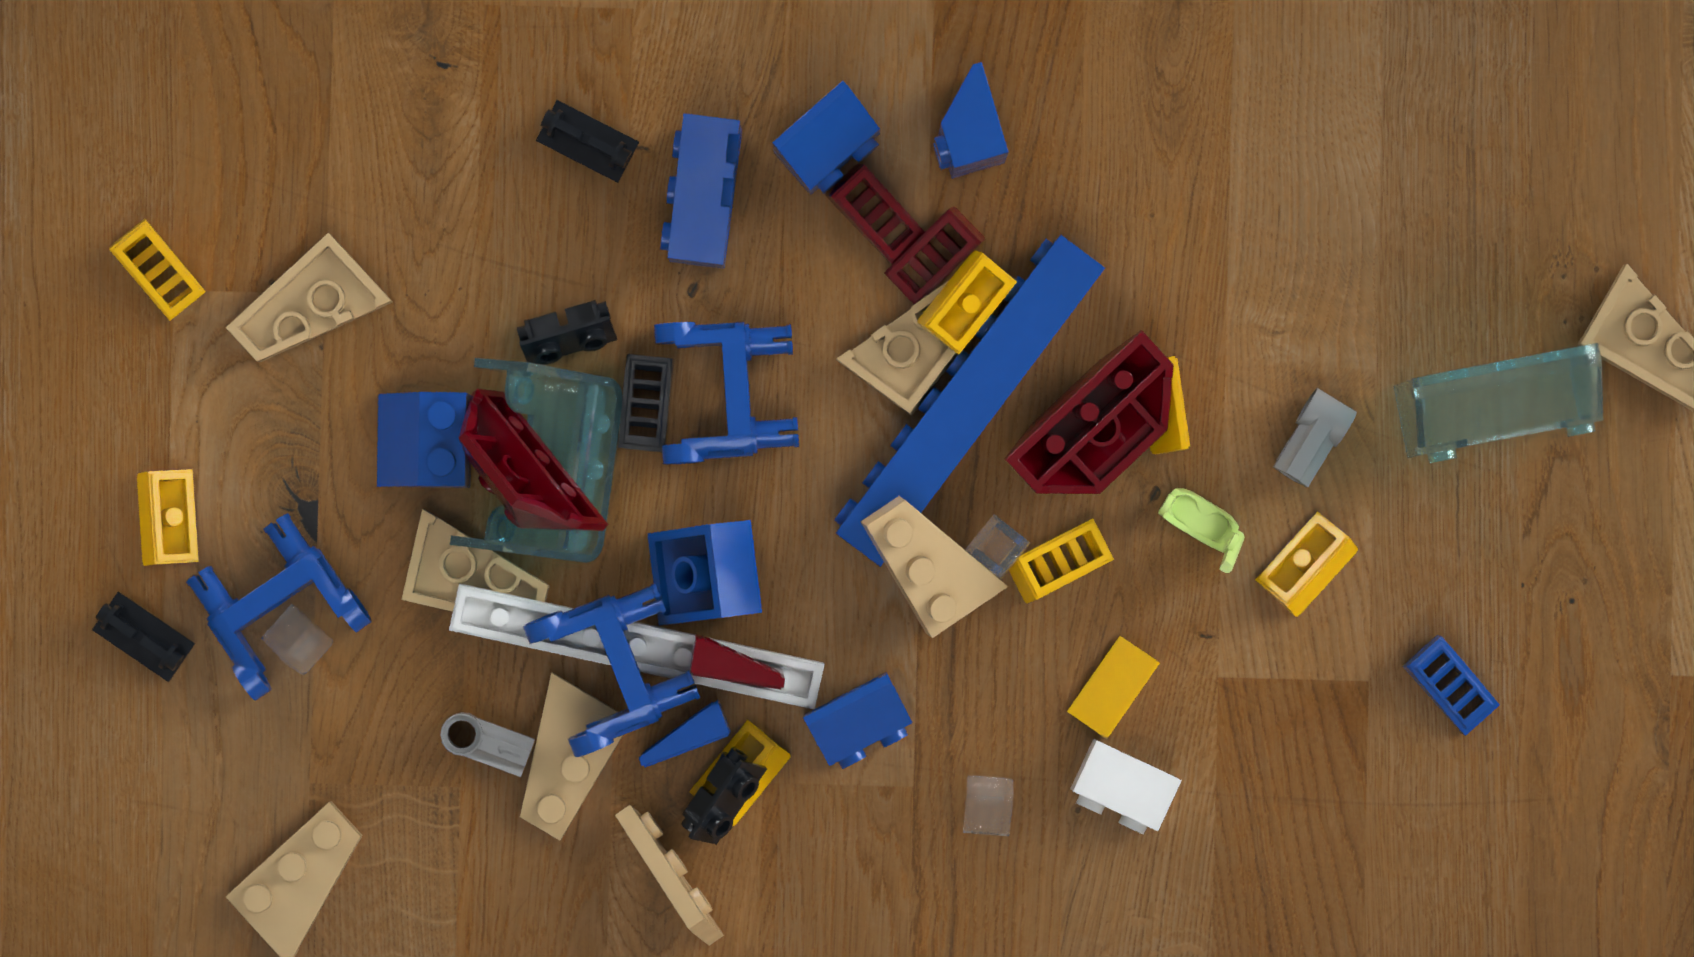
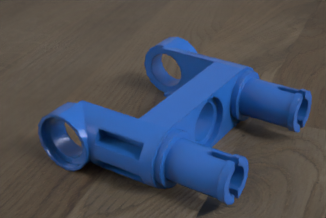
(738, 346)
(231, 616)
(642, 699)

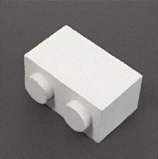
(1125, 786)

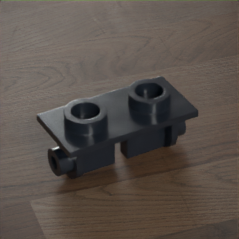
(586, 141)
(587, 330)
(142, 636)
(712, 815)

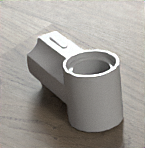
(1319, 428)
(492, 744)

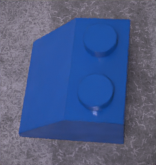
(971, 129)
(827, 140)
(421, 440)
(705, 572)
(858, 720)

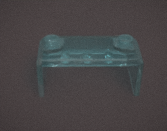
(1501, 401)
(580, 425)

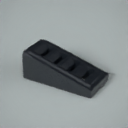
(653, 364)

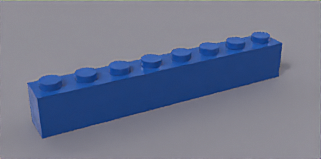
(977, 388)

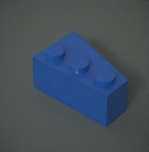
(702, 190)

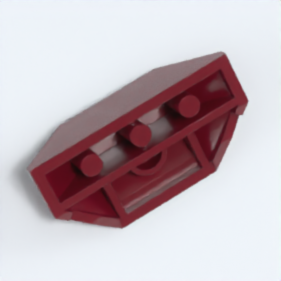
(1098, 422)
(522, 469)

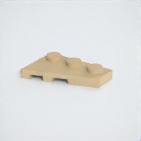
(307, 301)
(1643, 339)
(902, 358)
(440, 567)
(929, 567)
(557, 778)
(669, 873)
(294, 882)

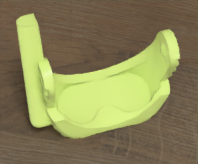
(1205, 523)

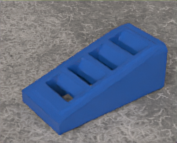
(1428, 654)
(699, 730)

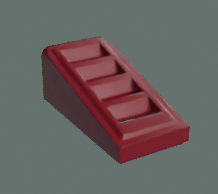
(863, 224)
(962, 227)
(723, 663)

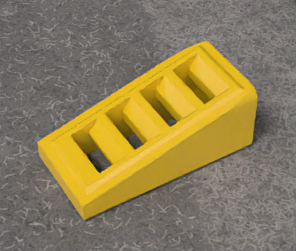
(133, 237)
(1025, 578)

